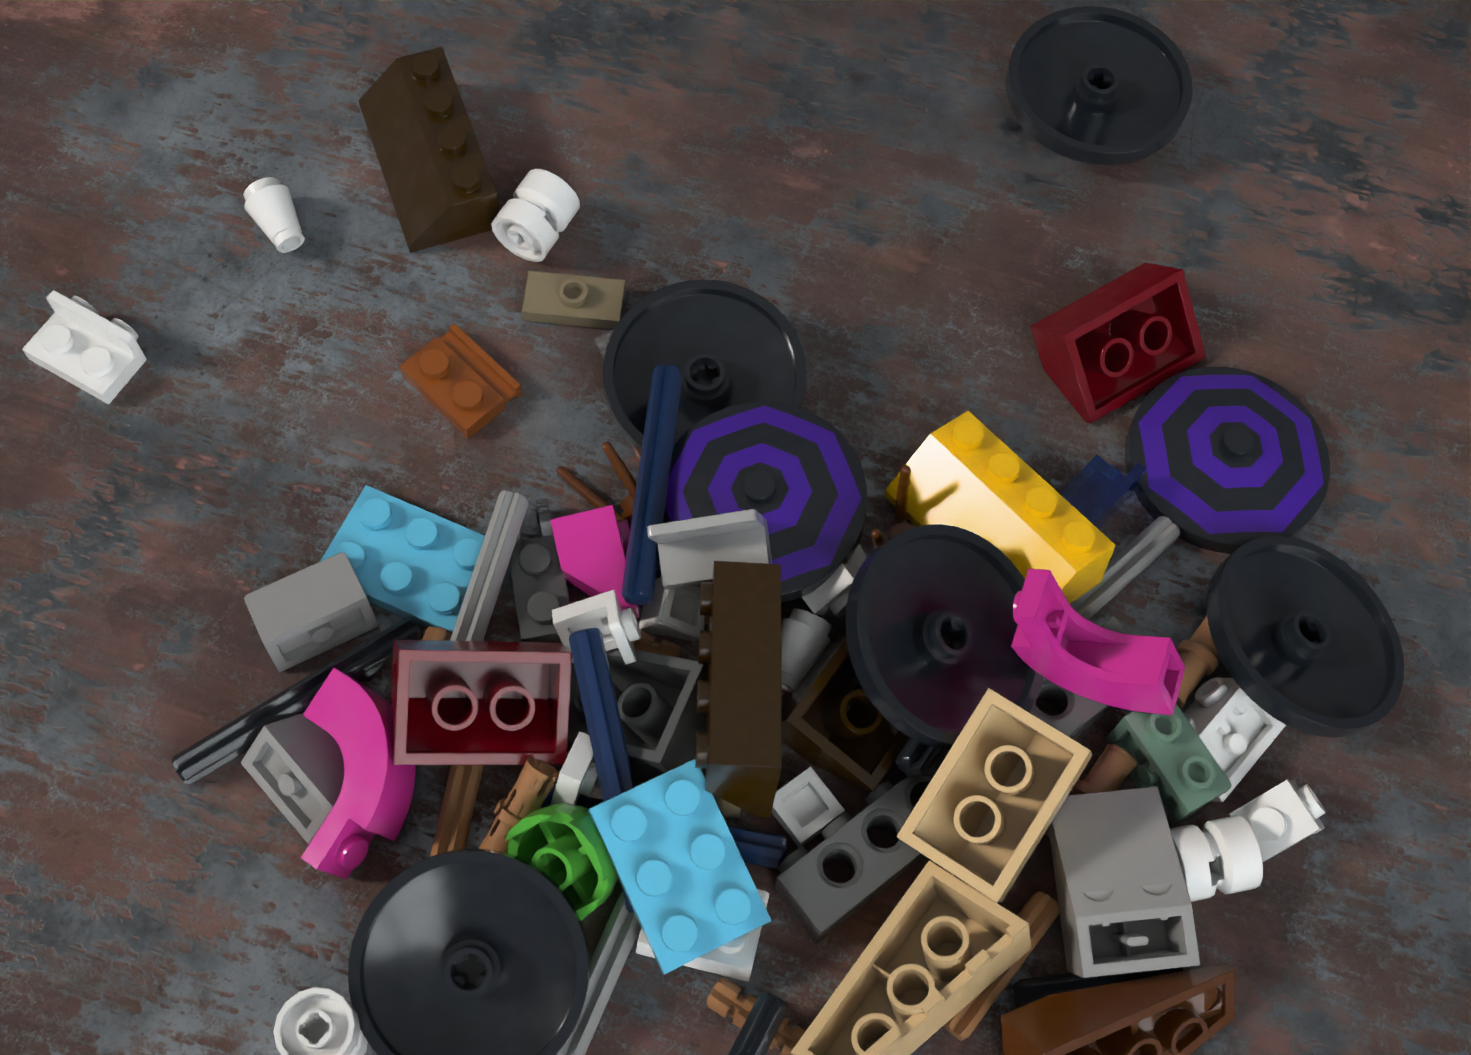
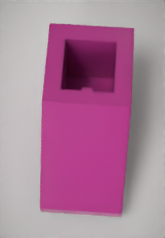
(593, 551)

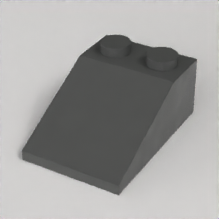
(655, 710)

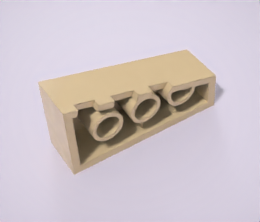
(918, 970)

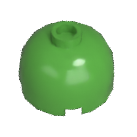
(569, 850)

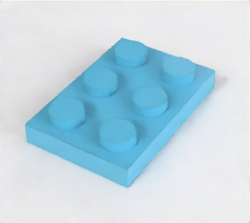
(408, 558)
(679, 866)

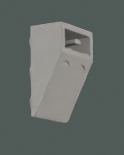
(1120, 885)

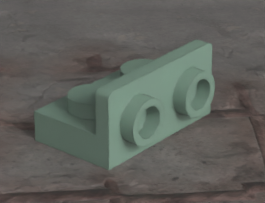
(1173, 759)

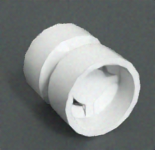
(536, 215)
(1218, 857)
(318, 1024)

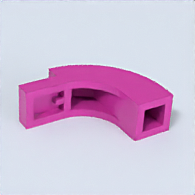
(1089, 659)
(373, 790)

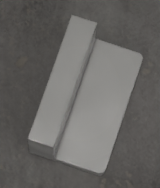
(692, 545)
(311, 611)
(298, 771)

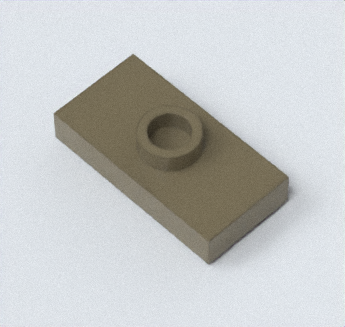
(573, 300)

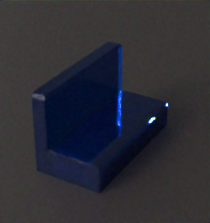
(1101, 490)

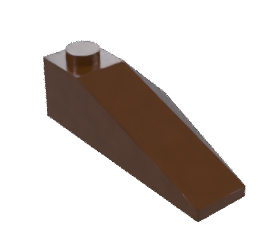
(1130, 1017)

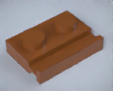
(461, 380)

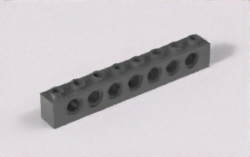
(825, 905)

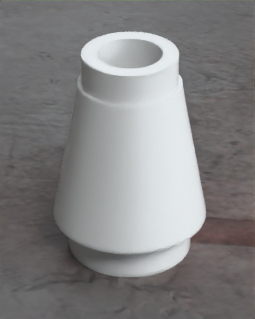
(274, 212)
(802, 643)

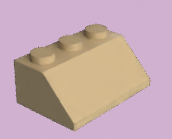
(994, 795)

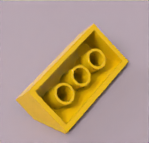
(980, 485)

